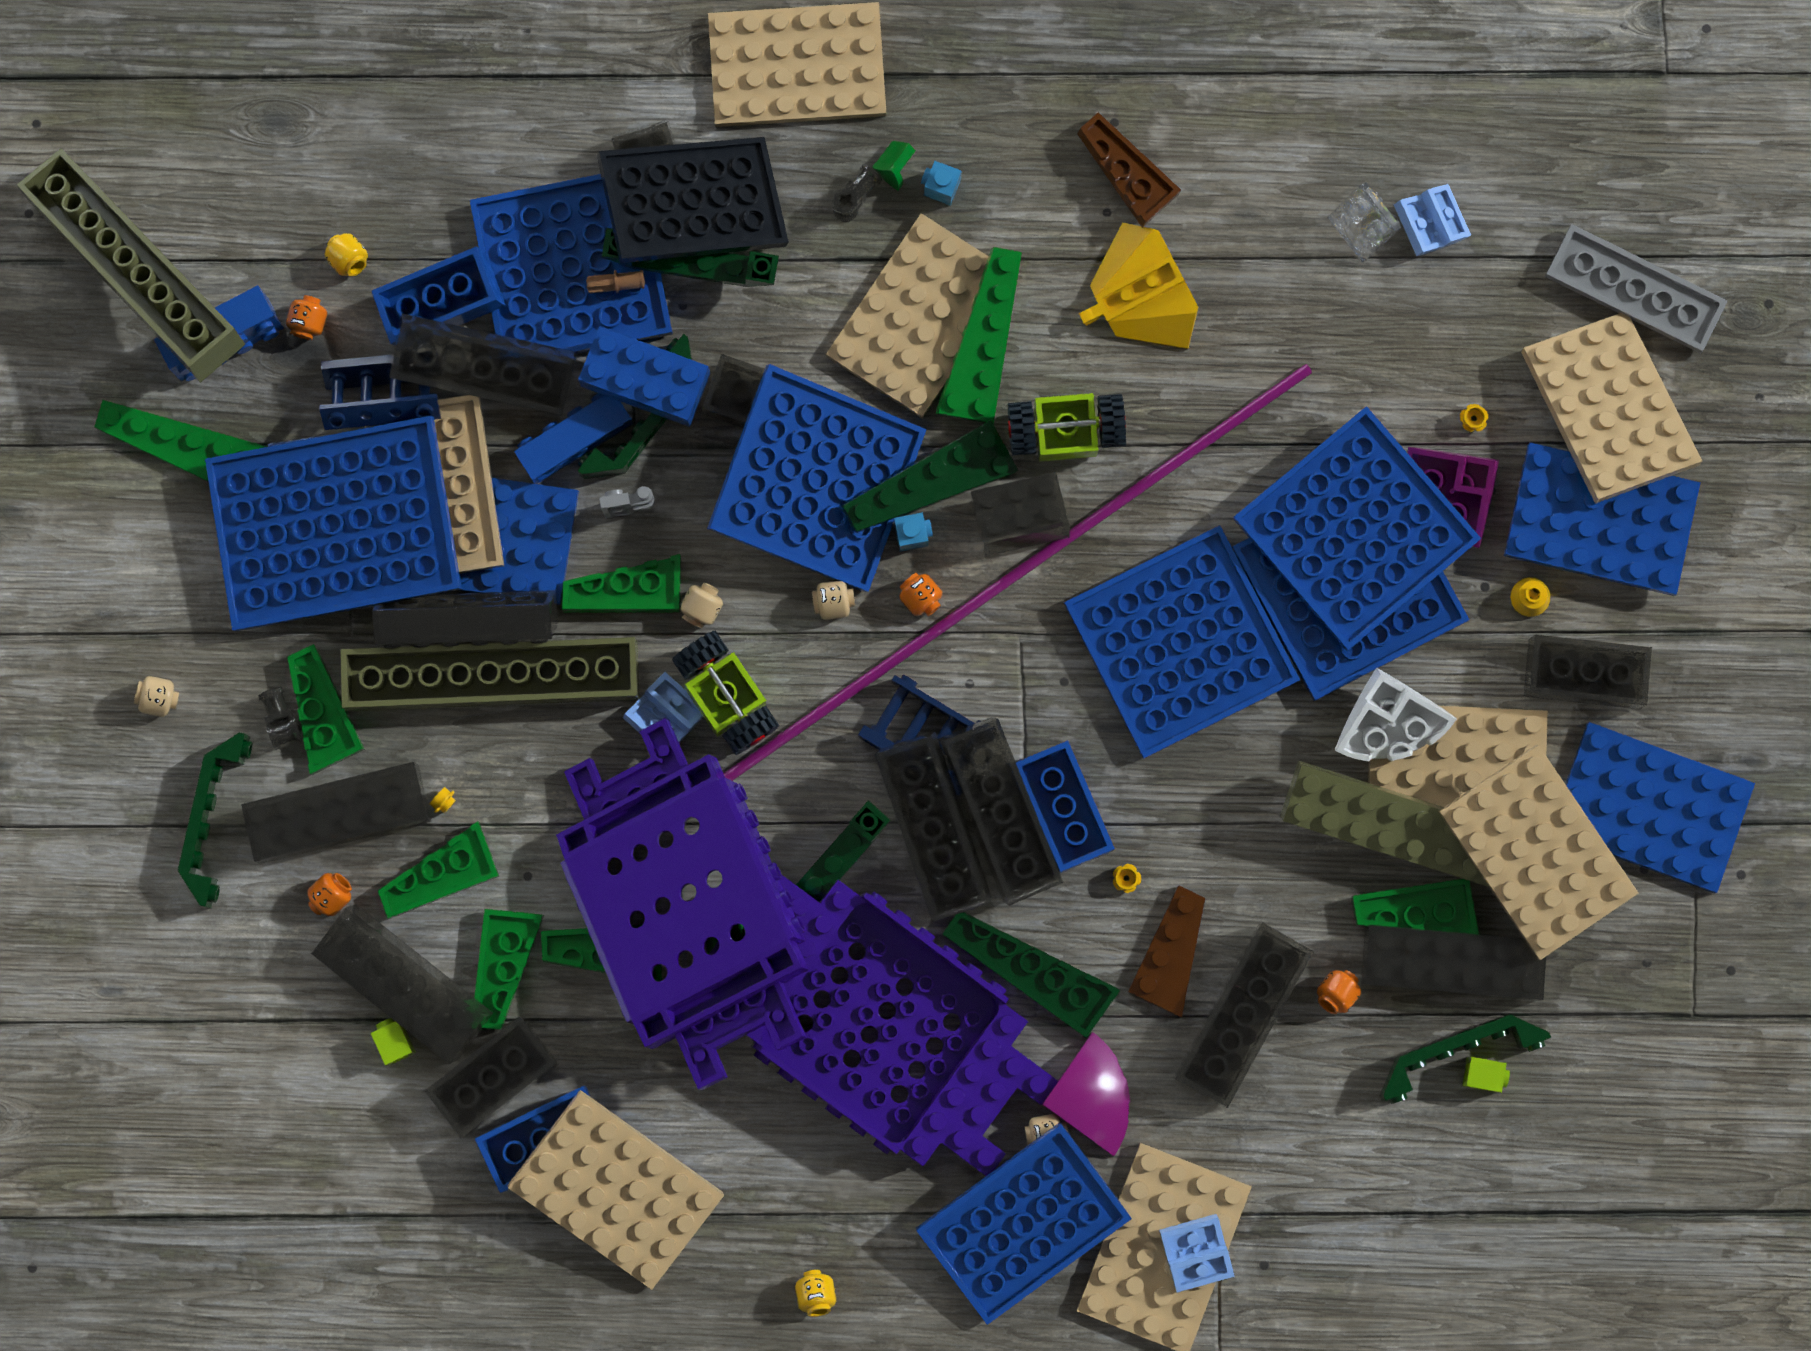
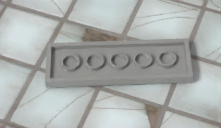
(1636, 288)

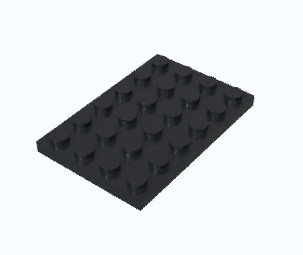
(692, 199)

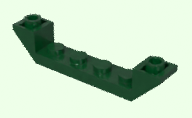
(725, 268)
(598, 465)
(234, 751)
(844, 851)
(1525, 1035)

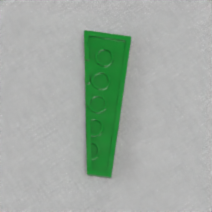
(978, 365)
(168, 439)

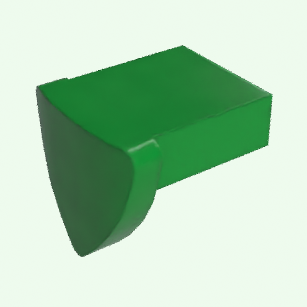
(892, 162)

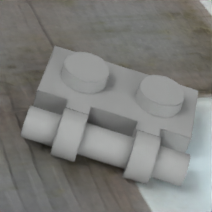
(620, 504)

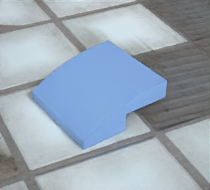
(1432, 220)
(665, 700)
(1196, 1253)

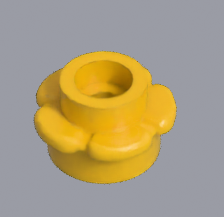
(1477, 411)
(443, 801)
(1134, 878)

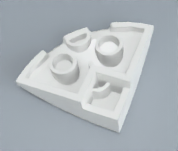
(1391, 721)

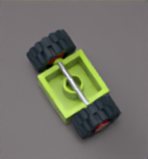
(1066, 426)
(725, 693)

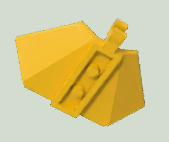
(1142, 290)

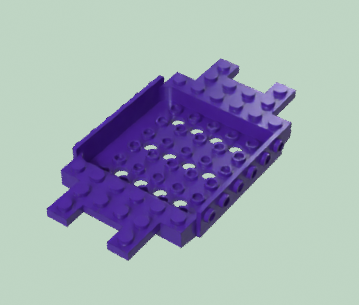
(720, 992)
(960, 1085)

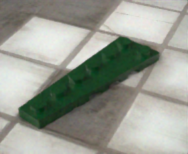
(952, 469)
(1050, 982)

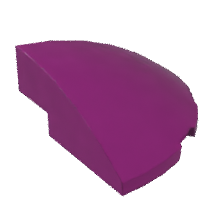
(1463, 480)
(1093, 1095)

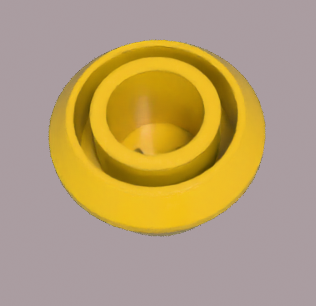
(1526, 600)

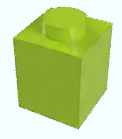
(392, 1042)
(1485, 1075)

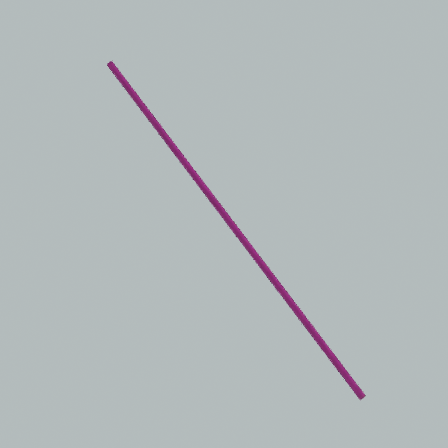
(1017, 573)

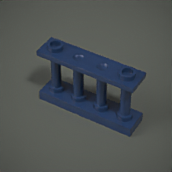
(366, 373)
(876, 734)

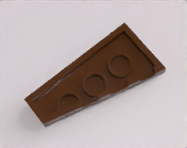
(1131, 173)
(1169, 959)

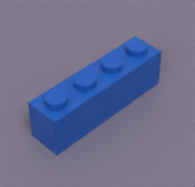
(572, 437)

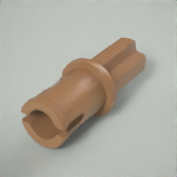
(615, 282)

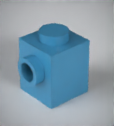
(941, 182)
(912, 531)

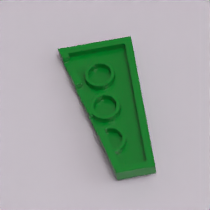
(637, 589)
(449, 870)

